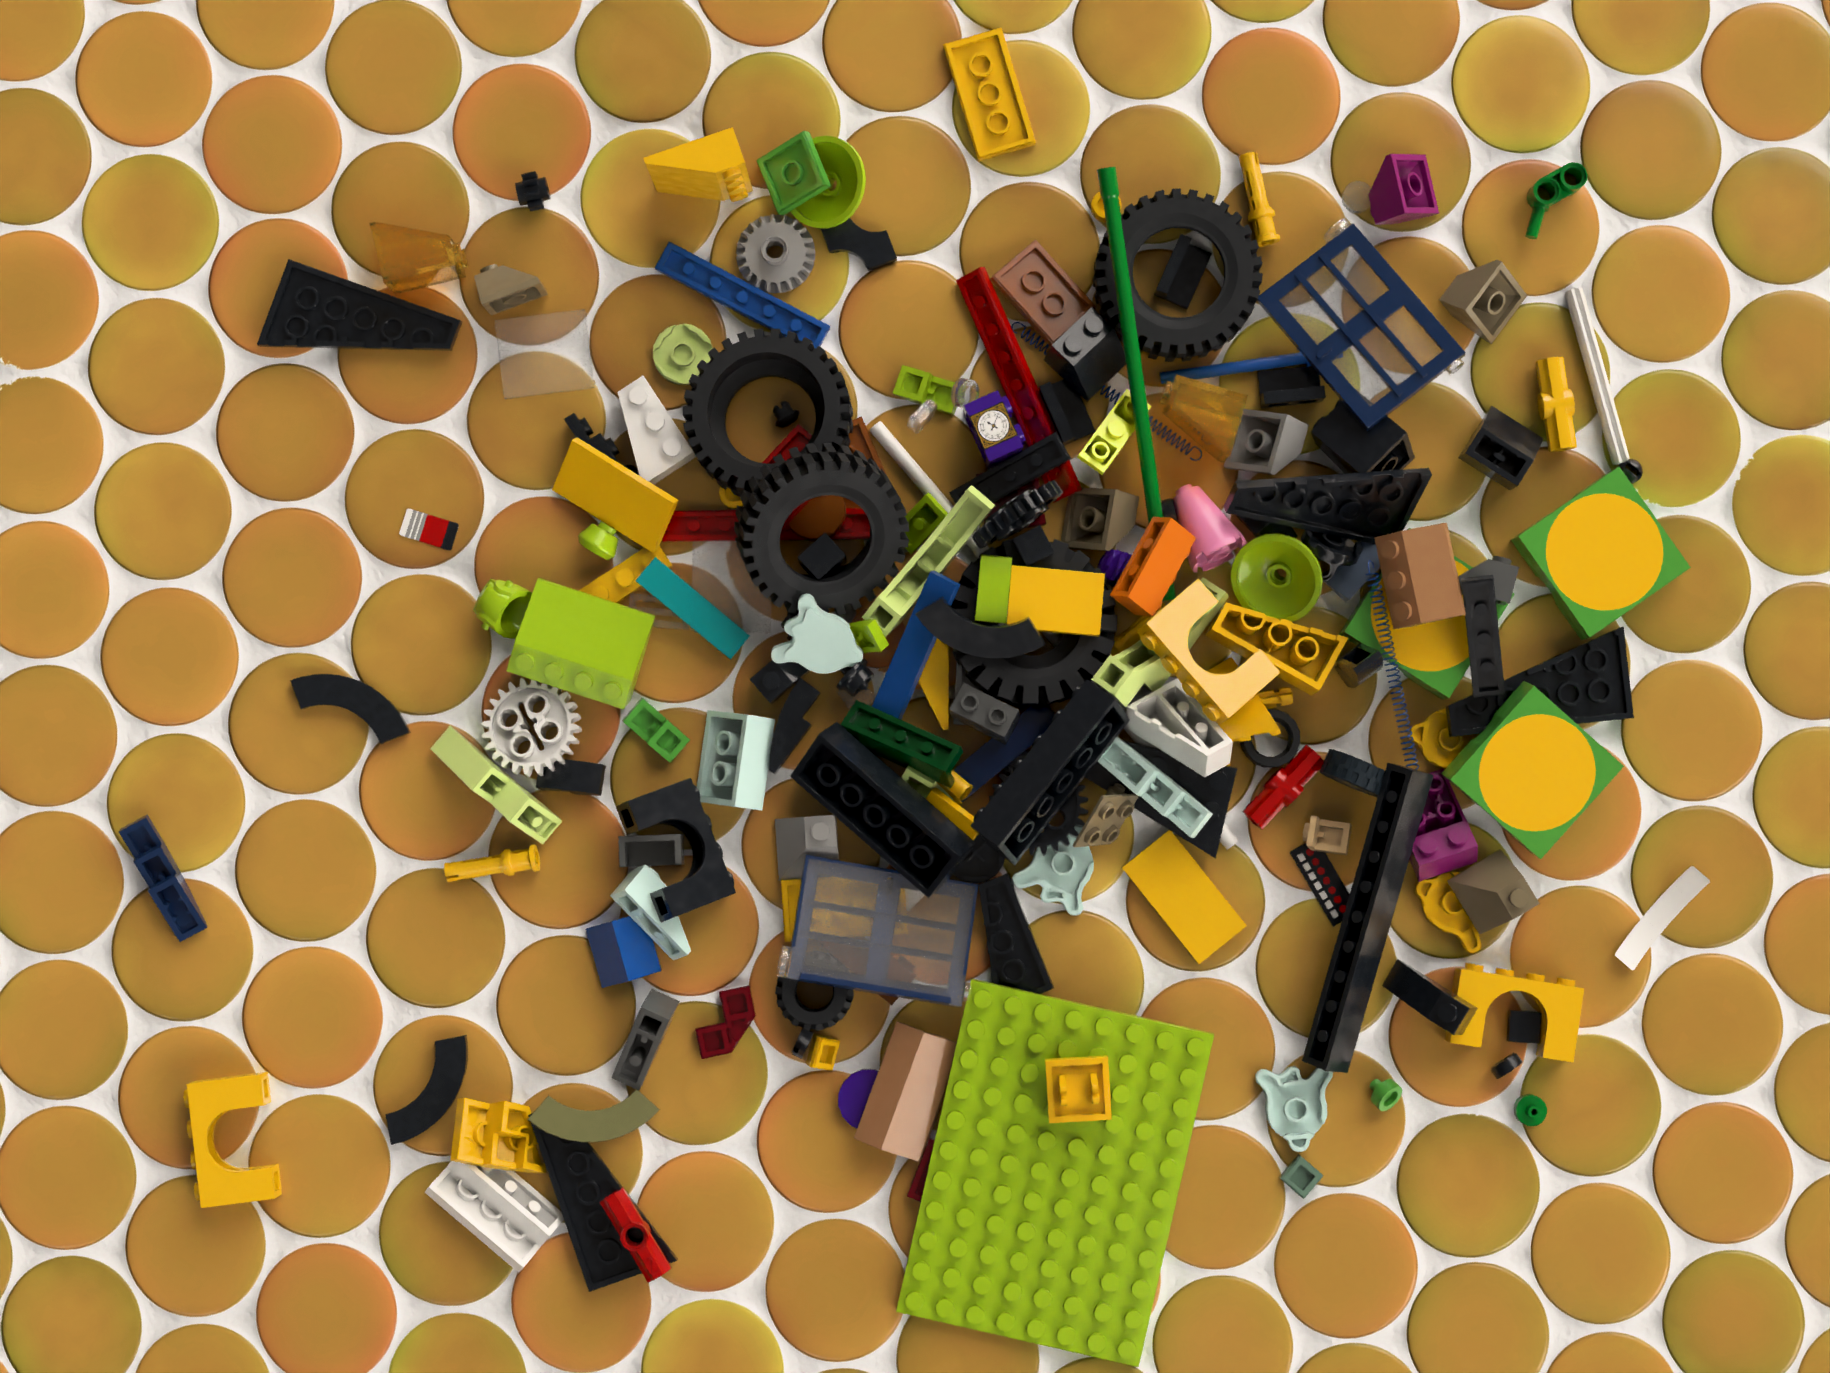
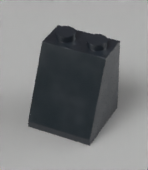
(1358, 450)

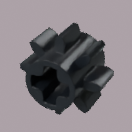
(532, 191)

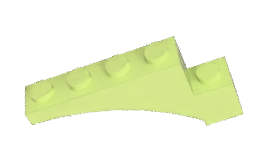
(934, 554)
(1138, 666)

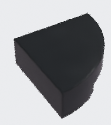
(802, 1043)

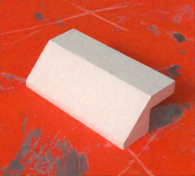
(497, 1209)

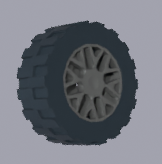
(1353, 772)

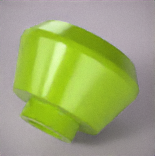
(599, 540)

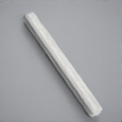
(1597, 376)

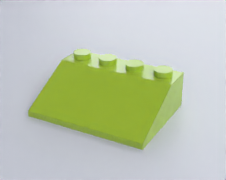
(581, 643)

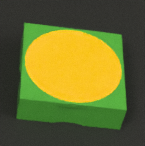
(1600, 553)
(1428, 653)
(1533, 769)

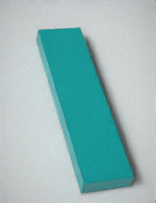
(692, 608)

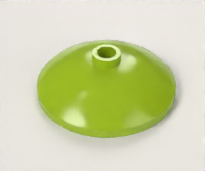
(835, 206)
(1264, 590)

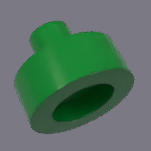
(1524, 1106)

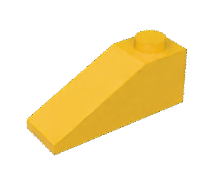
(935, 683)

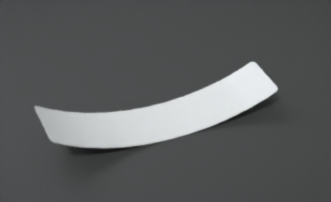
(1660, 916)

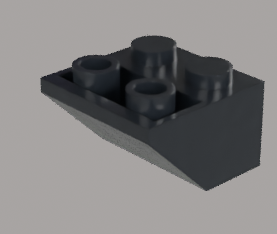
(1501, 448)

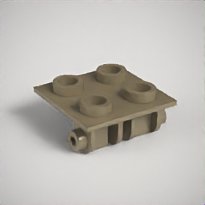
(1107, 817)

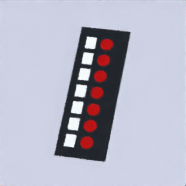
(1323, 882)

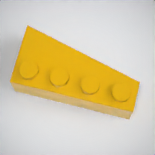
(1295, 650)

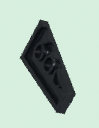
(1010, 941)

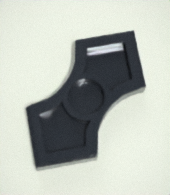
(871, 247)

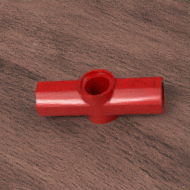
(1283, 787)
(646, 1252)

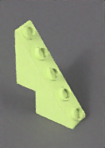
(495, 786)

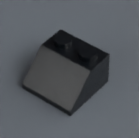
(1087, 354)

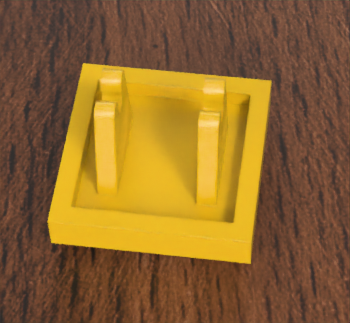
(1078, 1089)

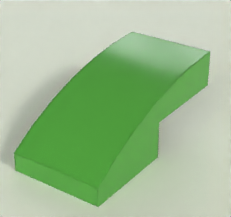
(656, 730)

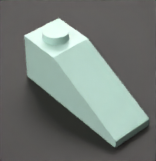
(635, 900)

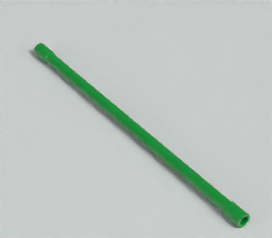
(1110, 193)

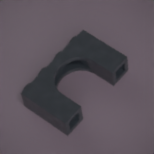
(681, 808)

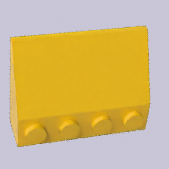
(702, 168)

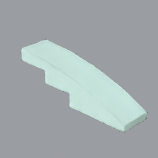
(1155, 787)

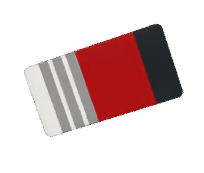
(429, 529)

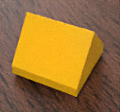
(822, 1052)

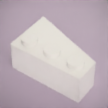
(653, 435)
(1180, 729)

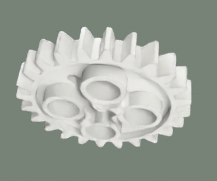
(507, 739)

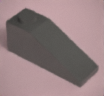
(645, 1039)

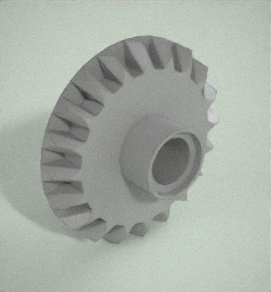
(780, 273)

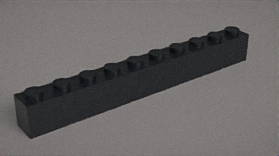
(1367, 918)

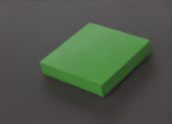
(793, 173)

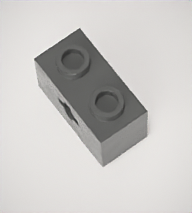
(984, 713)

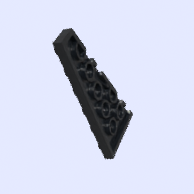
(333, 312)
(1336, 504)
(1583, 682)
(1210, 791)
(579, 1185)

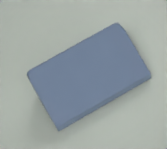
(1351, 578)

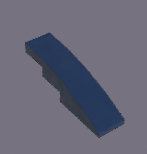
(995, 755)
(163, 877)

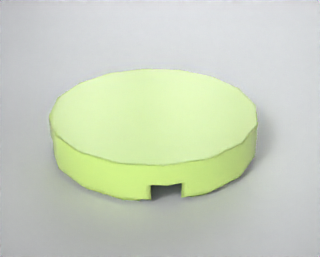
(680, 351)

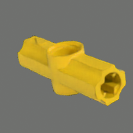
(1556, 404)

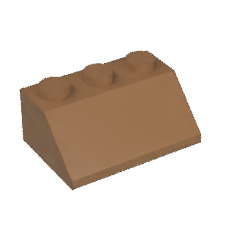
(1420, 576)

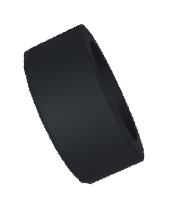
(1291, 748)

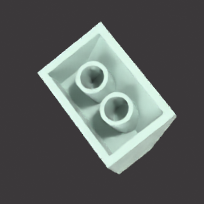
(735, 759)

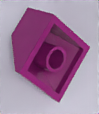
(1402, 190)

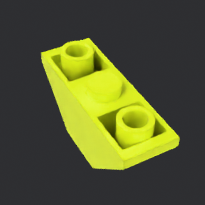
(1110, 435)

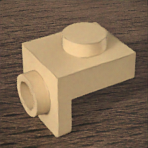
(1327, 835)

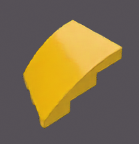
(1251, 718)
(495, 1136)

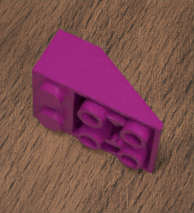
(1443, 836)

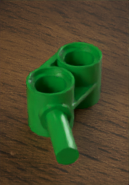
(1558, 190)

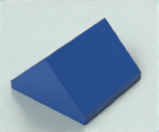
(622, 951)

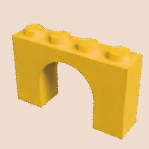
(1217, 693)
(1556, 1001)
(217, 1180)

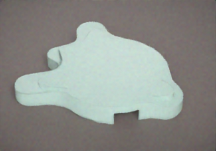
(818, 641)
(1059, 874)
(1295, 1104)

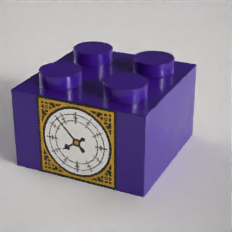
(993, 429)

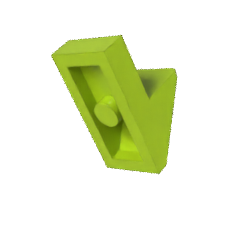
(923, 521)

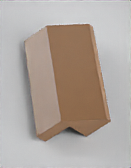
(907, 1092)

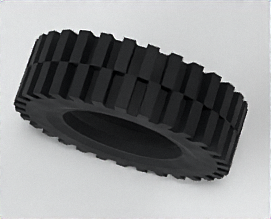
(1240, 290)
(742, 364)
(810, 477)

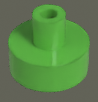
(1385, 1093)

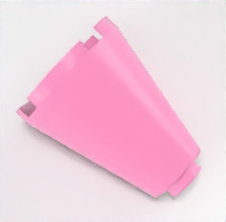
(1213, 530)

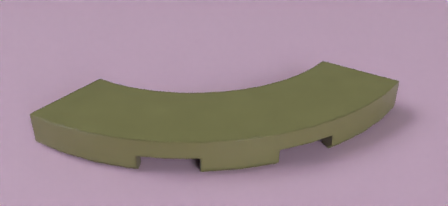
(593, 1125)

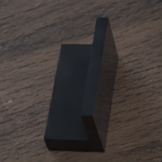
(1183, 273)
(1290, 387)
(1066, 411)

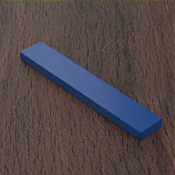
(739, 295)
(912, 650)

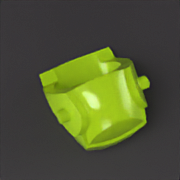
(502, 607)

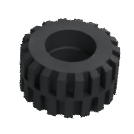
(811, 1018)

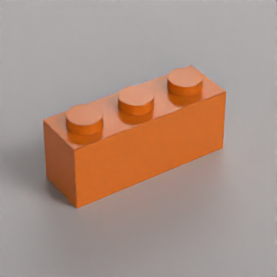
(1153, 566)

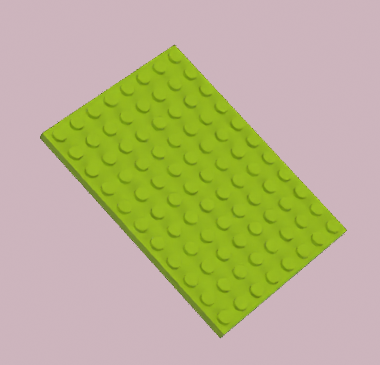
(1044, 1222)

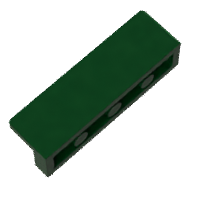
(903, 742)

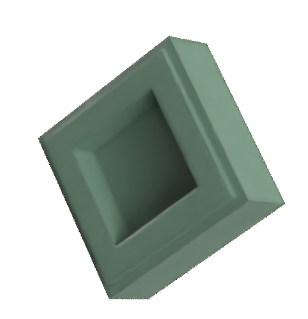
(1301, 1176)

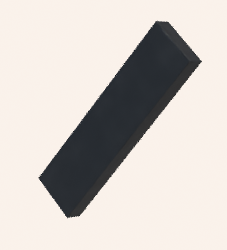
(1018, 470)
(1483, 636)

